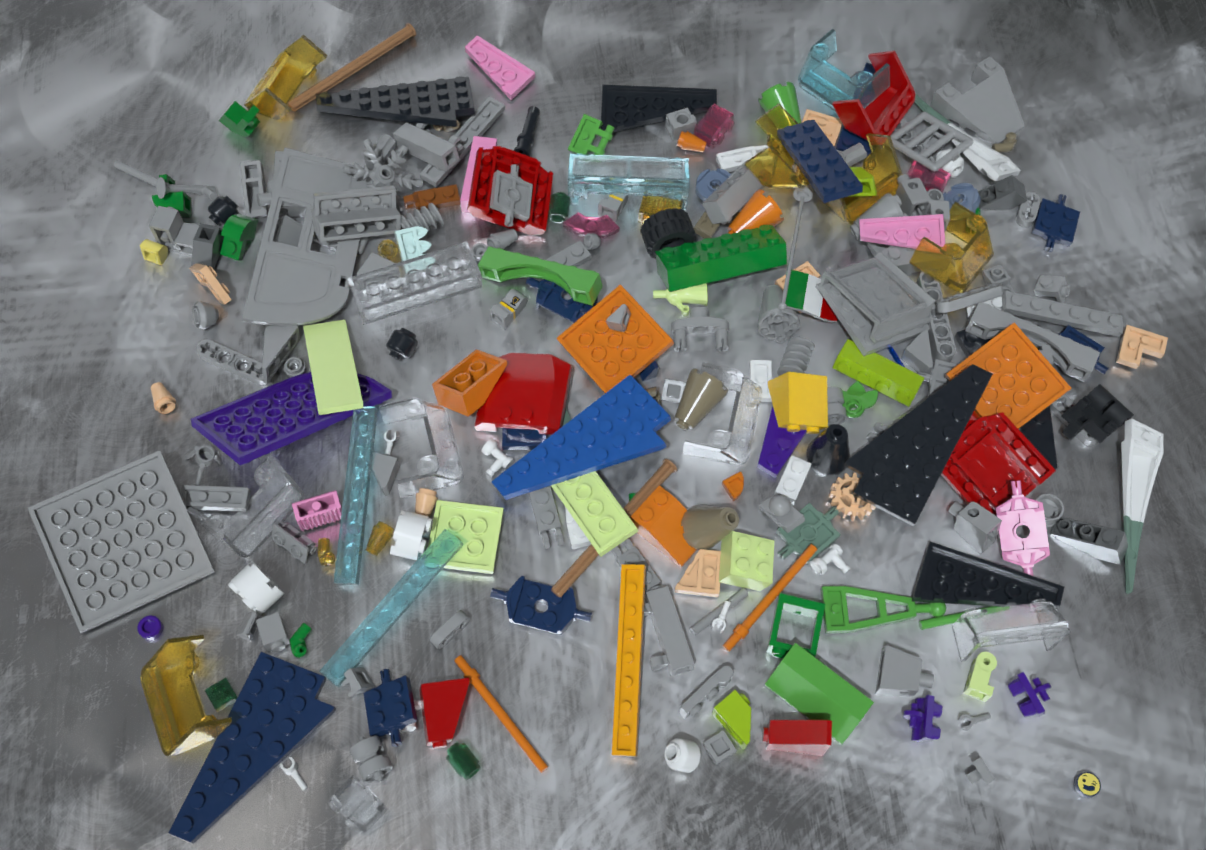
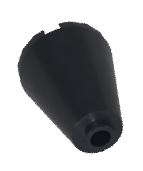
(829, 451)

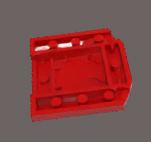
(501, 159)
(527, 395)
(991, 457)

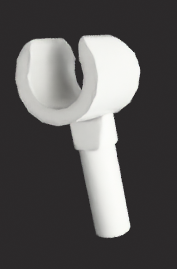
(390, 441)
(721, 619)
(294, 773)

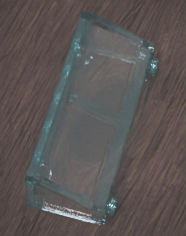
(628, 176)

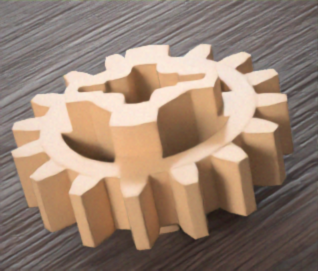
(844, 499)

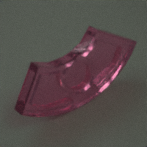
(581, 225)

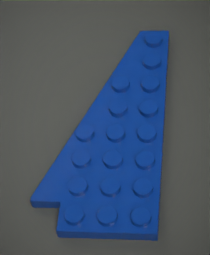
(604, 434)

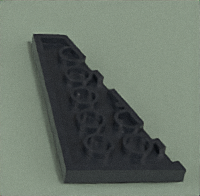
(643, 105)
(969, 580)

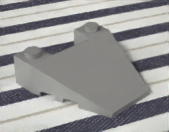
(986, 108)

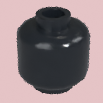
(222, 209)
(402, 344)

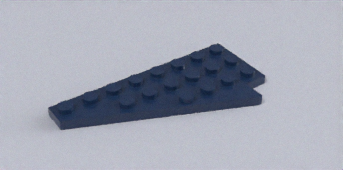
(268, 723)

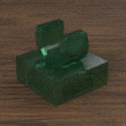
(221, 694)

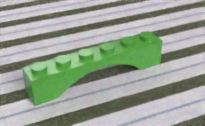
(506, 265)

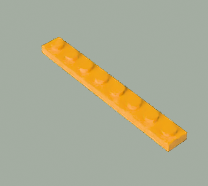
(629, 660)

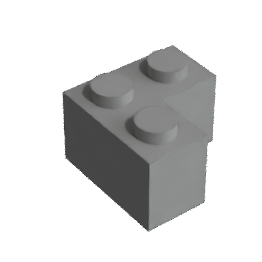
(172, 231)

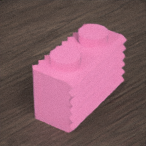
(317, 510)

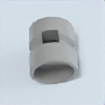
(836, 412)
(1052, 507)

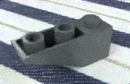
(1092, 539)

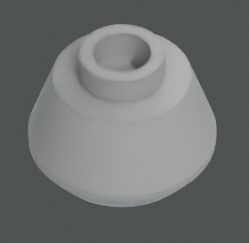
(204, 315)

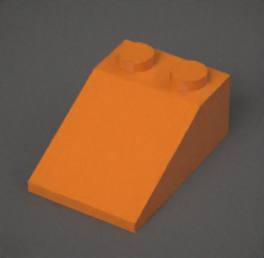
(469, 382)
(660, 524)

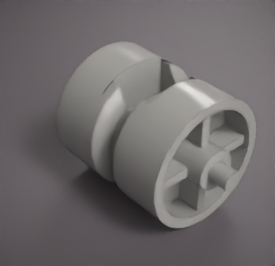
(370, 756)

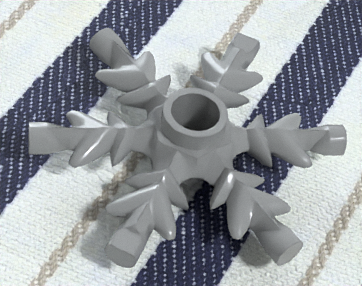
(387, 170)

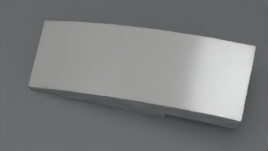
(253, 184)

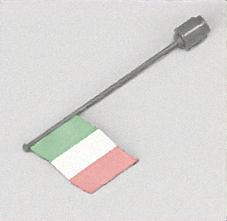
(800, 287)

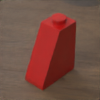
(441, 709)
(798, 736)

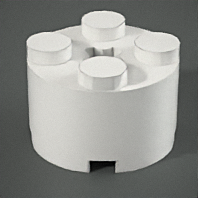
(410, 535)
(256, 588)

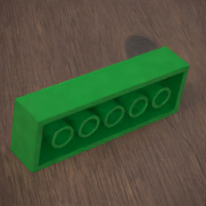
(721, 257)

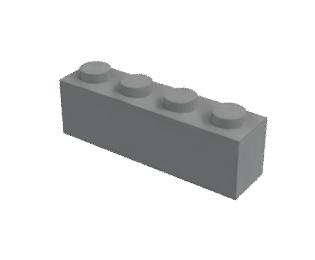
(731, 195)

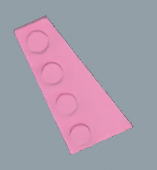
(501, 68)
(904, 230)

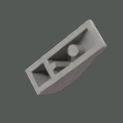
(278, 344)

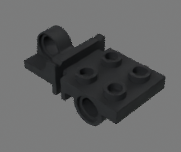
(1097, 414)

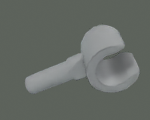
(972, 720)

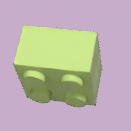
(746, 561)

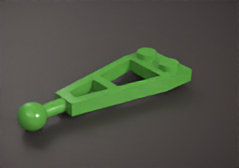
(836, 611)

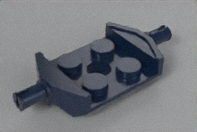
(550, 297)
(527, 594)

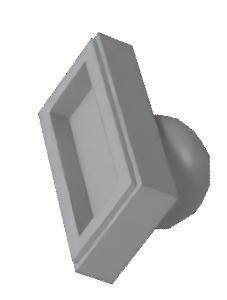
(782, 512)

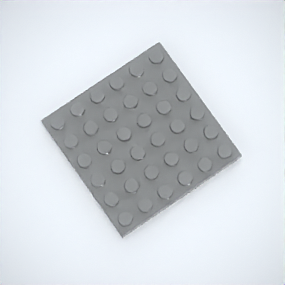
(120, 541)

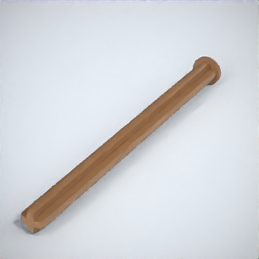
(352, 67)
(590, 553)

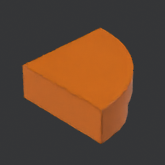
(734, 485)

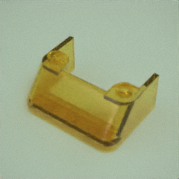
(285, 77)
(774, 164)
(885, 169)
(952, 264)
(174, 698)

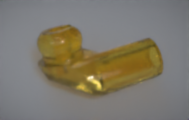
(325, 556)

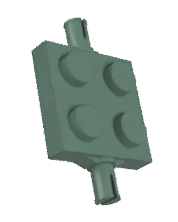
(814, 530)

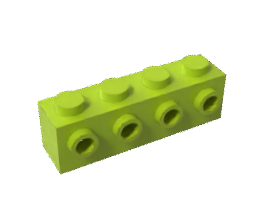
(878, 373)

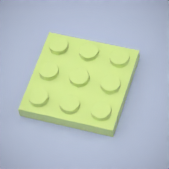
(474, 526)

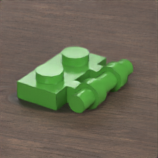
(586, 134)

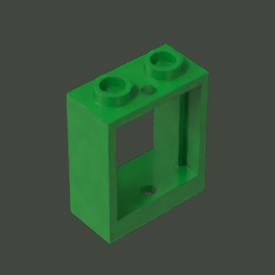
(797, 606)

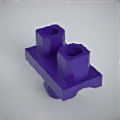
(1033, 705)
(921, 718)

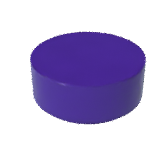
(150, 627)

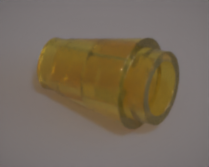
(383, 249)
(379, 537)

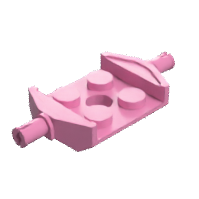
(1028, 512)

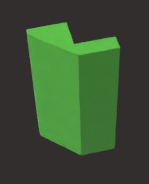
(818, 692)

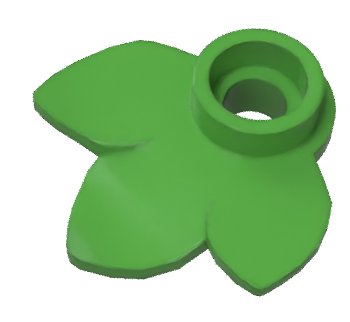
(858, 398)

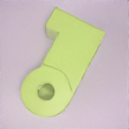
(979, 676)

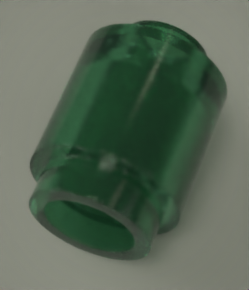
(559, 207)
(463, 760)

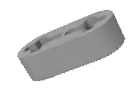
(1030, 210)
(449, 629)

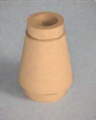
(162, 399)
(425, 501)

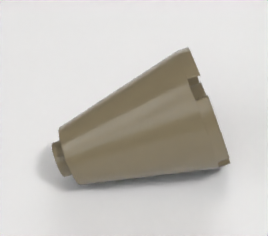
(698, 399)
(708, 525)

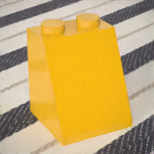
(800, 401)

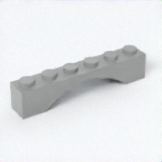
(1071, 356)

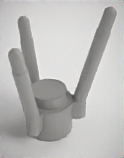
(204, 457)

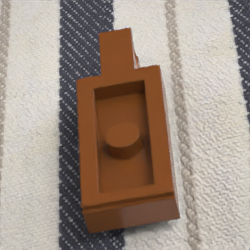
(440, 197)

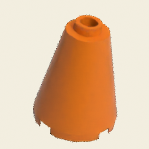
(756, 212)

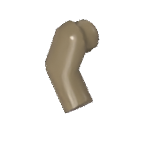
(1007, 145)

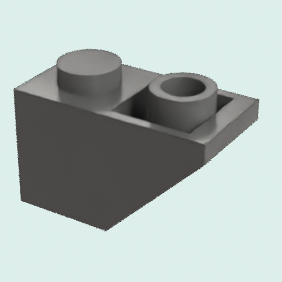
(1003, 195)
(207, 245)

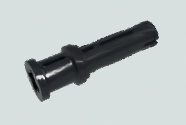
(525, 139)

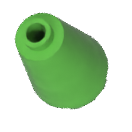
(785, 96)

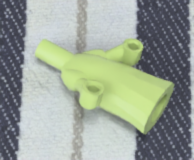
(689, 295)

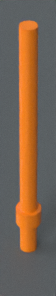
(741, 630)
(474, 679)

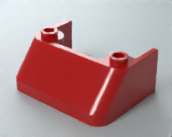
(887, 109)

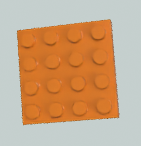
(612, 354)
(1021, 377)

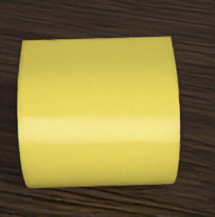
(154, 251)

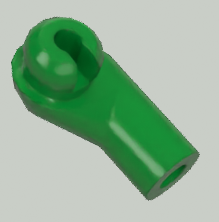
(297, 641)

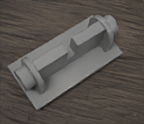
(285, 536)

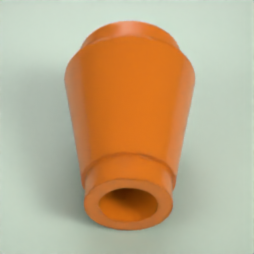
(690, 142)

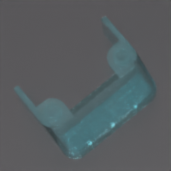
(831, 84)

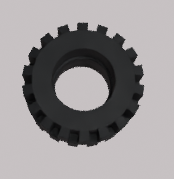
(667, 229)

